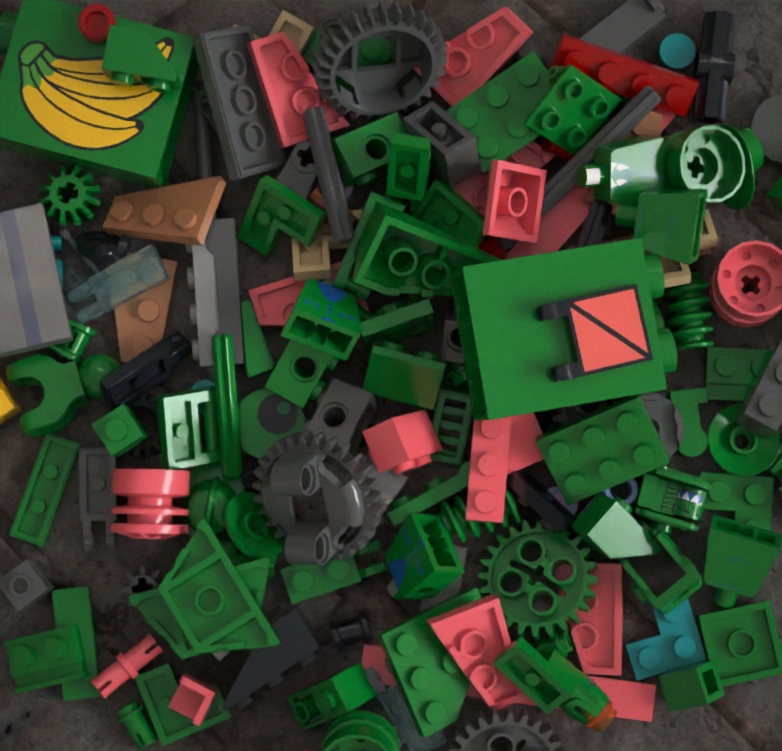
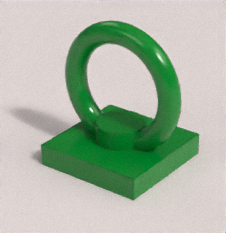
(395, 321)

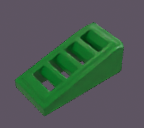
(256, 351)
(458, 394)

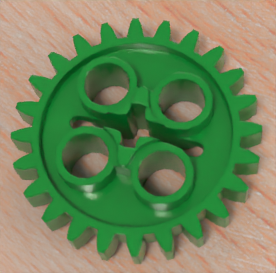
(556, 551)

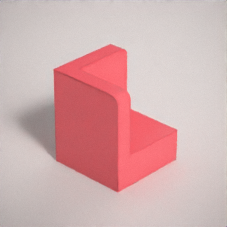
(193, 698)

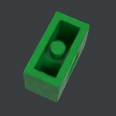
(351, 155)
(292, 381)

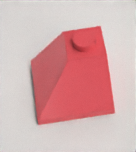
(513, 201)

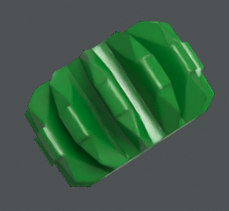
(65, 184)

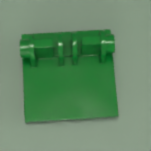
(571, 108)

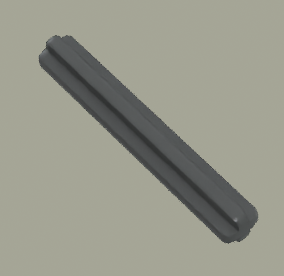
(328, 175)

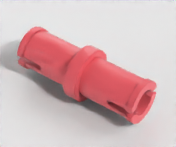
(126, 666)

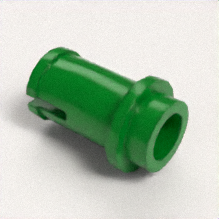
(561, 642)
(136, 724)

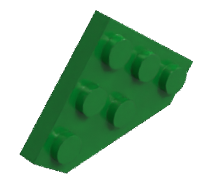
(424, 668)

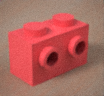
(402, 442)

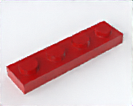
(626, 74)

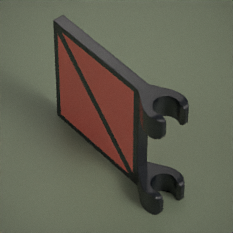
(604, 331)

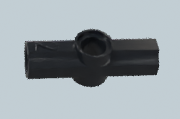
(714, 67)

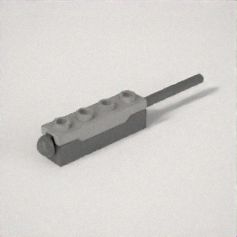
(214, 272)

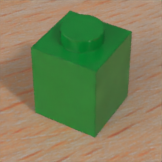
(120, 430)
(691, 686)

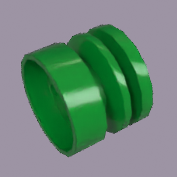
(704, 160)
(360, 732)

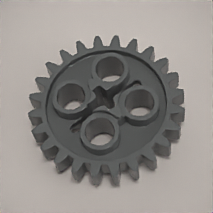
(514, 727)

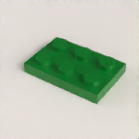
(500, 107)
(602, 449)

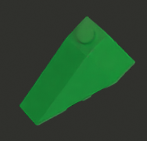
(410, 255)

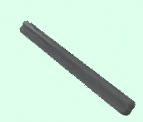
(612, 132)

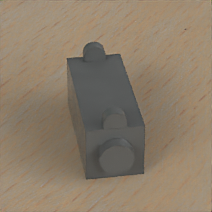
(627, 25)

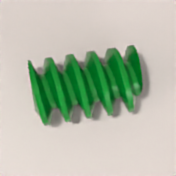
(689, 314)
(455, 517)

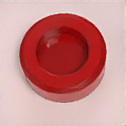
(95, 23)

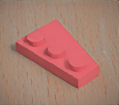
(288, 88)
(601, 631)
(474, 639)

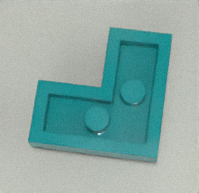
(672, 648)

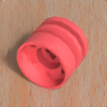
(744, 264)
(149, 502)

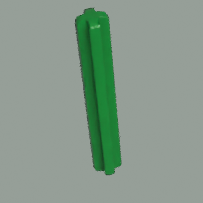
(227, 404)

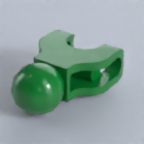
(64, 386)

